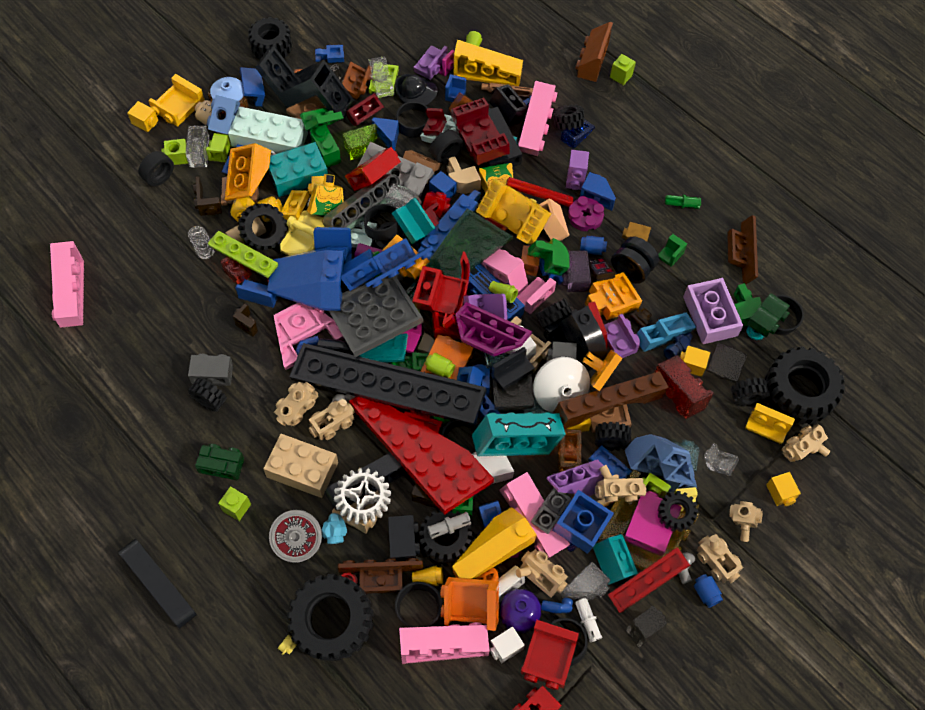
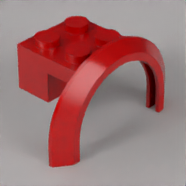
(442, 292)

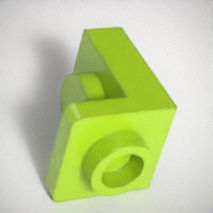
(656, 485)

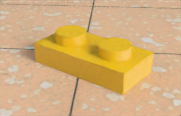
(295, 204)

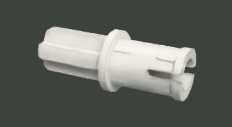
(588, 620)

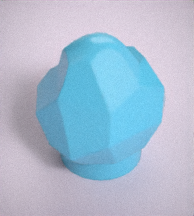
(334, 529)

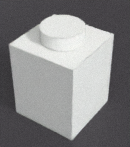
(506, 645)

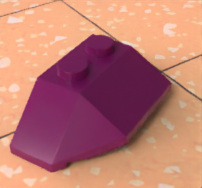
(489, 331)

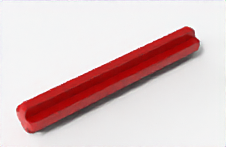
(539, 191)

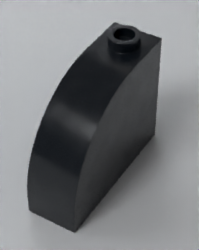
(585, 332)

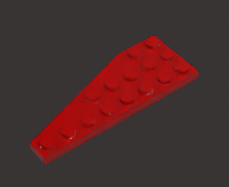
(435, 463)

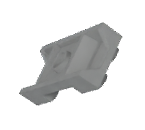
(411, 175)

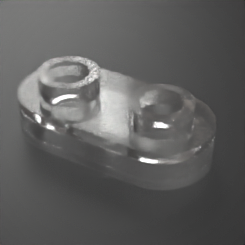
(199, 241)

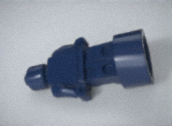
(681, 344)

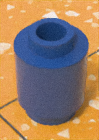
(593, 245)
(708, 590)

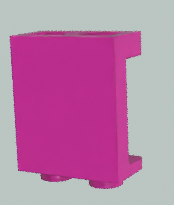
(645, 526)

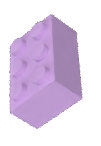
(712, 311)

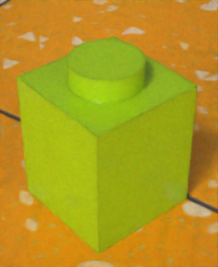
(622, 69)
(234, 503)

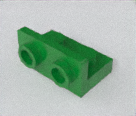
(319, 117)

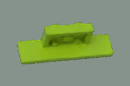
(243, 254)

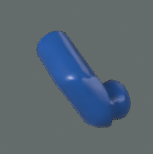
(312, 341)
(554, 607)

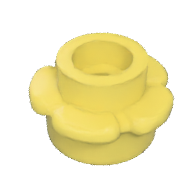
(287, 645)

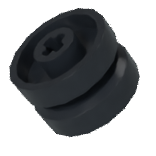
(635, 259)

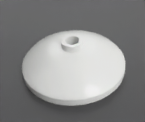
(556, 377)

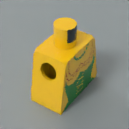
(499, 172)
(325, 196)

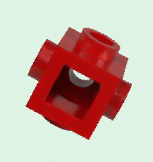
(441, 199)

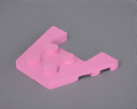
(300, 323)

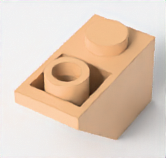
(556, 223)

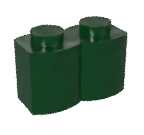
(768, 315)

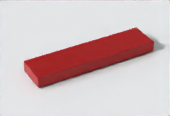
(649, 580)

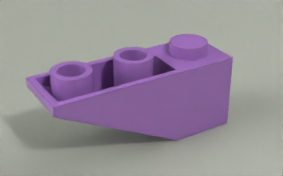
(578, 478)

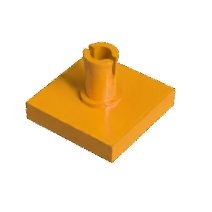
(603, 368)

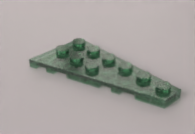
(470, 234)

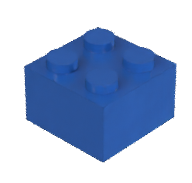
(583, 521)

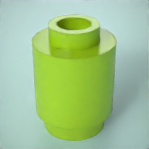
(439, 365)

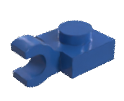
(332, 53)

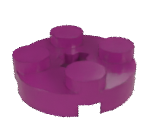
(587, 205)

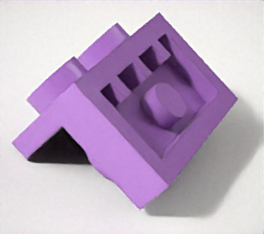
(431, 62)
(621, 337)

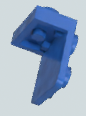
(333, 237)

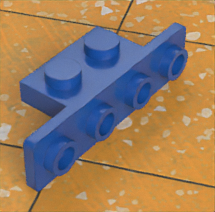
(395, 258)

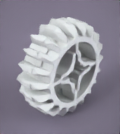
(354, 494)

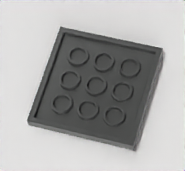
(375, 314)

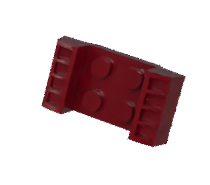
(479, 131)

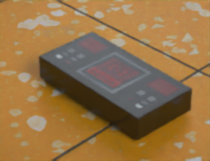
(601, 269)

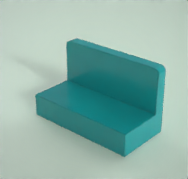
(413, 221)
(615, 558)

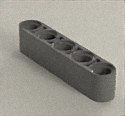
(354, 202)

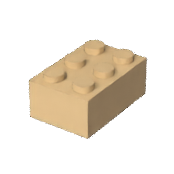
(301, 465)

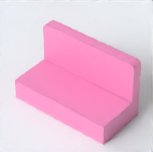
(536, 293)

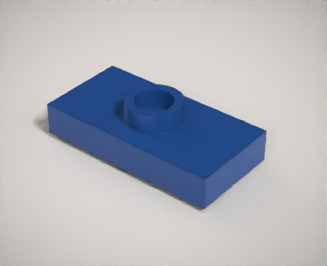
(614, 465)

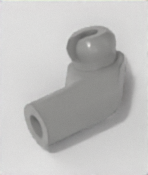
(684, 575)

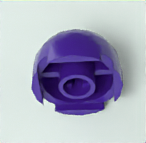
(520, 610)

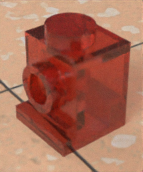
(235, 270)

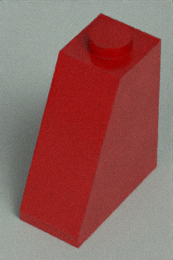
(373, 169)

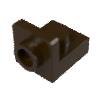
(244, 321)

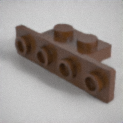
(743, 249)
(380, 576)

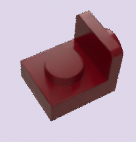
(435, 122)

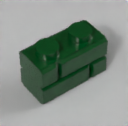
(220, 462)

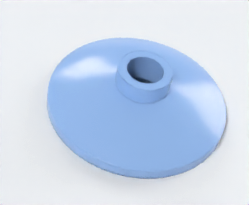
(227, 87)

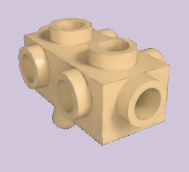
(299, 400)
(336, 416)
(807, 441)
(613, 488)
(745, 516)
(717, 555)
(542, 572)

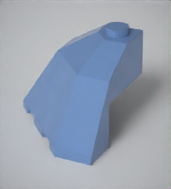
(662, 458)

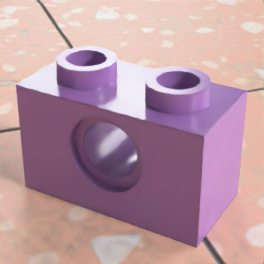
(577, 169)

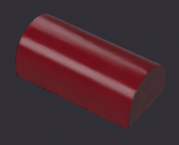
(364, 109)

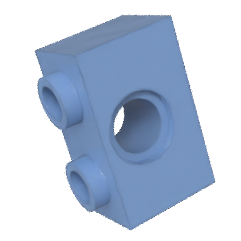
(218, 105)

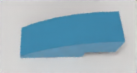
(664, 331)

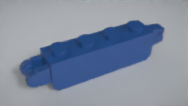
(448, 221)

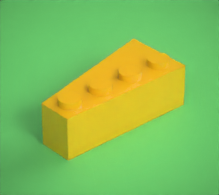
(486, 65)

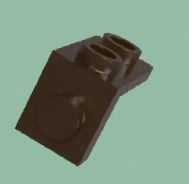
(206, 206)

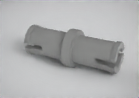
(449, 525)

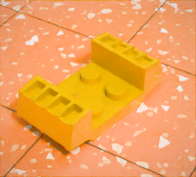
(513, 211)

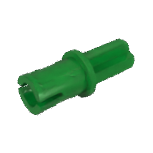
(683, 201)

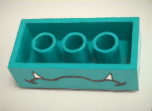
(518, 434)

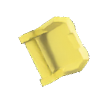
(300, 234)

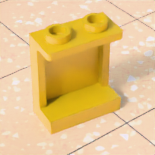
(177, 101)

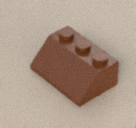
(594, 52)

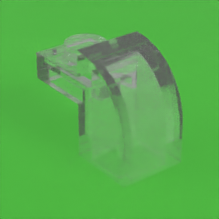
(380, 77)
(400, 196)

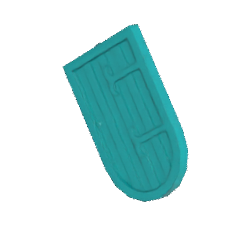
(390, 351)

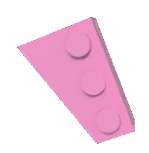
(507, 269)

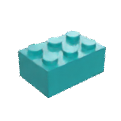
(295, 168)

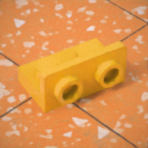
(769, 423)

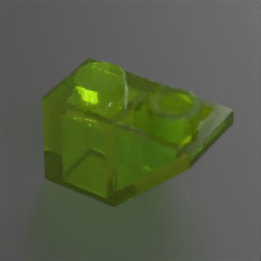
(358, 140)

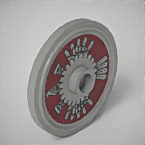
(295, 536)

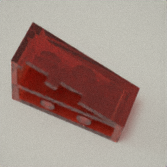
(683, 387)

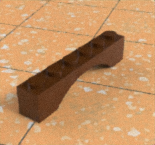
(639, 390)

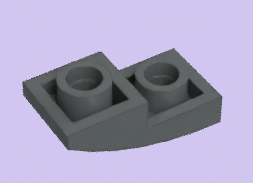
(550, 510)

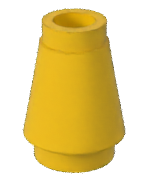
(431, 575)

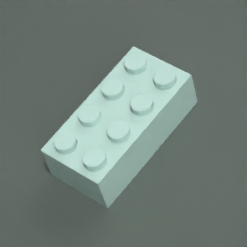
(267, 129)

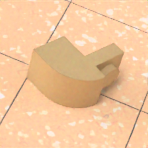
(466, 179)

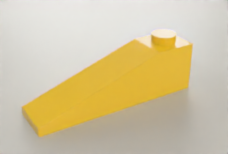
(497, 542)

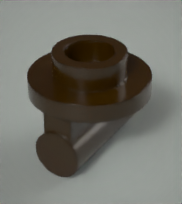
(641, 317)

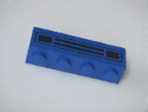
(479, 284)

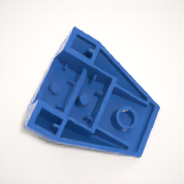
(311, 277)

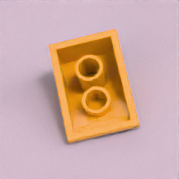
(246, 170)

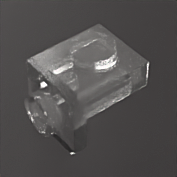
(720, 461)

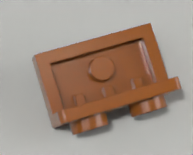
(355, 80)

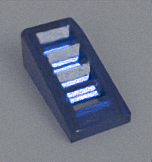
(573, 141)

